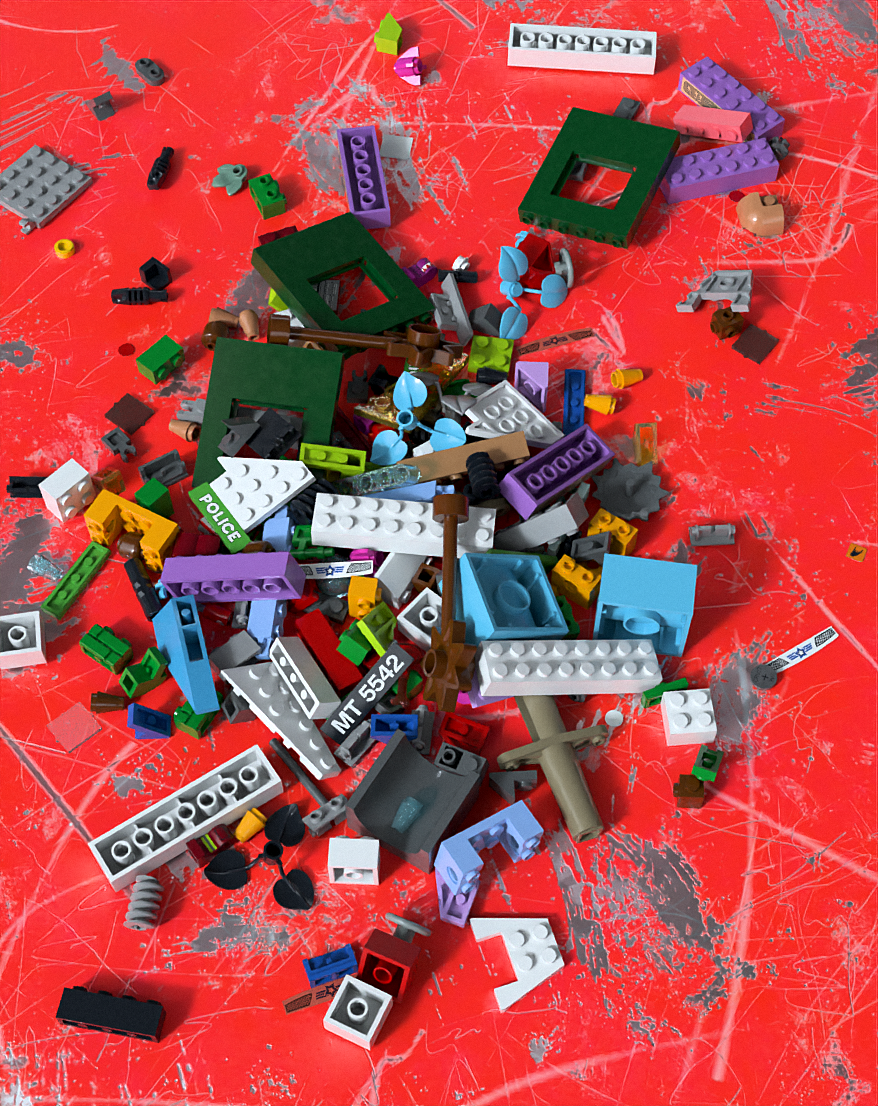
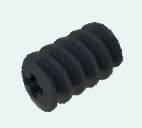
(482, 476)
(304, 504)

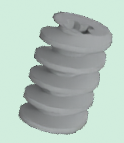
(143, 903)

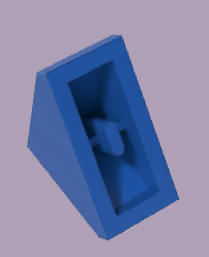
(385, 725)

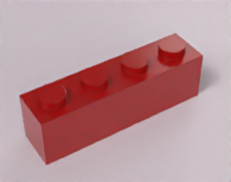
(322, 644)

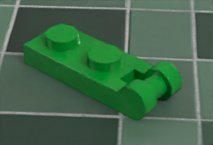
(707, 763)

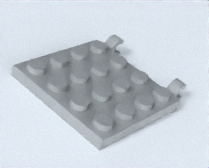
(40, 187)

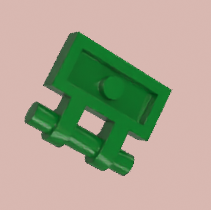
(303, 540)

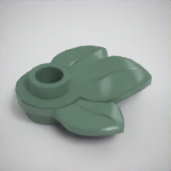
(230, 177)

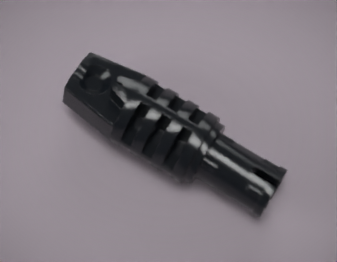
(160, 169)
(127, 296)

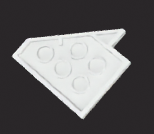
(506, 411)
(259, 487)

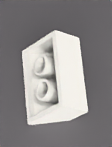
(396, 576)

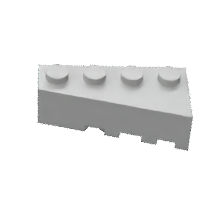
(543, 526)

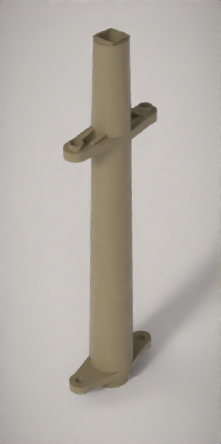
(555, 748)

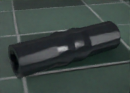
(143, 587)

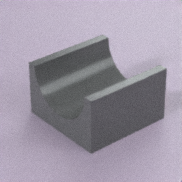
(403, 773)

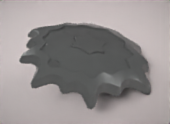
(629, 490)

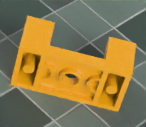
(113, 513)
(577, 579)

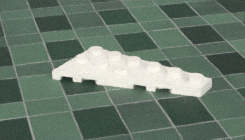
(282, 713)

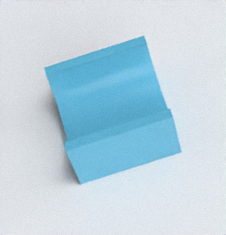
(506, 599)
(645, 602)

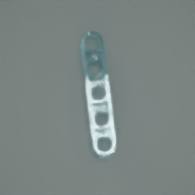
(377, 480)

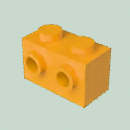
(363, 595)

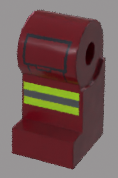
(210, 844)

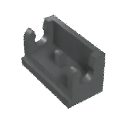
(166, 469)

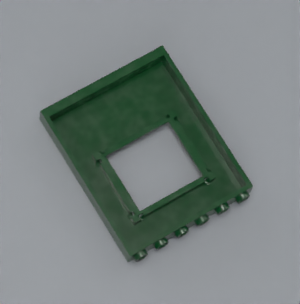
(608, 144)
(330, 249)
(268, 378)

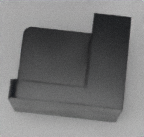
(155, 274)
(381, 380)

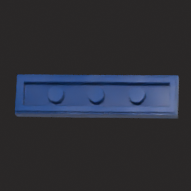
(573, 400)

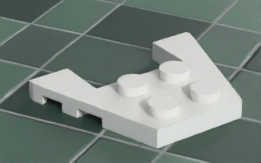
(530, 950)

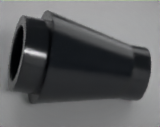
(490, 376)

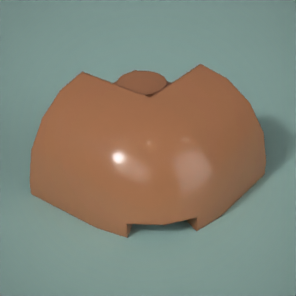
(761, 214)

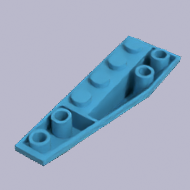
(183, 646)

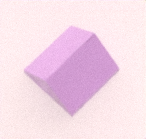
(532, 382)

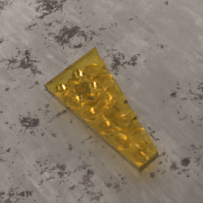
(383, 410)

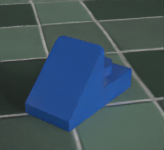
(148, 722)

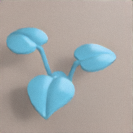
(511, 266)
(409, 394)

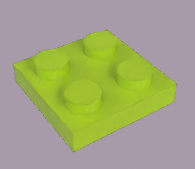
(490, 352)

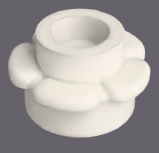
(461, 263)

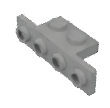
(450, 310)

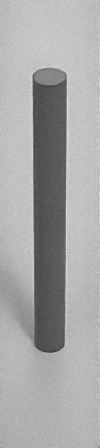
(298, 772)

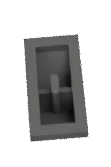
(486, 319)

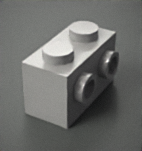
(235, 653)

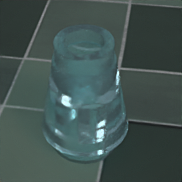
(44, 568)
(406, 814)

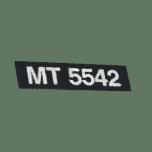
(367, 693)

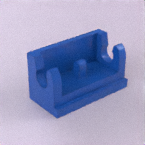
(330, 966)

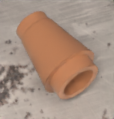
(224, 316)
(249, 322)
(187, 430)

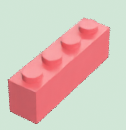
(713, 123)

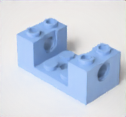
(459, 857)

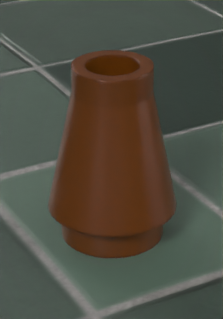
(105, 702)

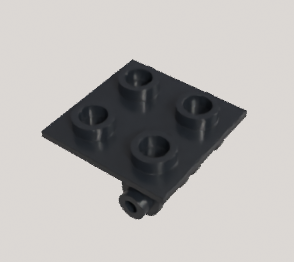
(273, 436)

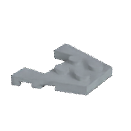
(722, 285)

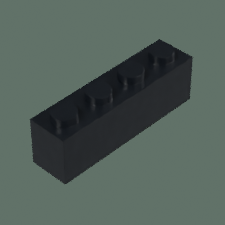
(111, 1014)

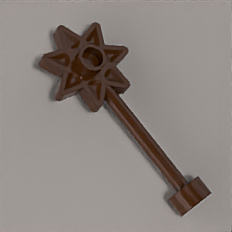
(419, 343)
(450, 660)

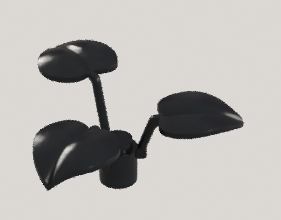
(282, 828)

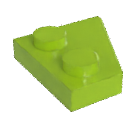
(379, 627)

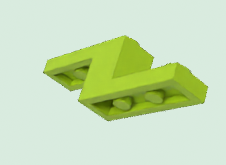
(347, 461)

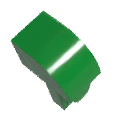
(145, 676)

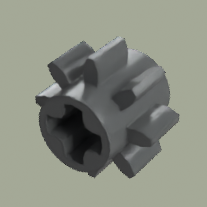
(779, 147)

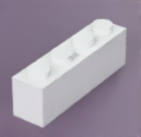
(304, 677)

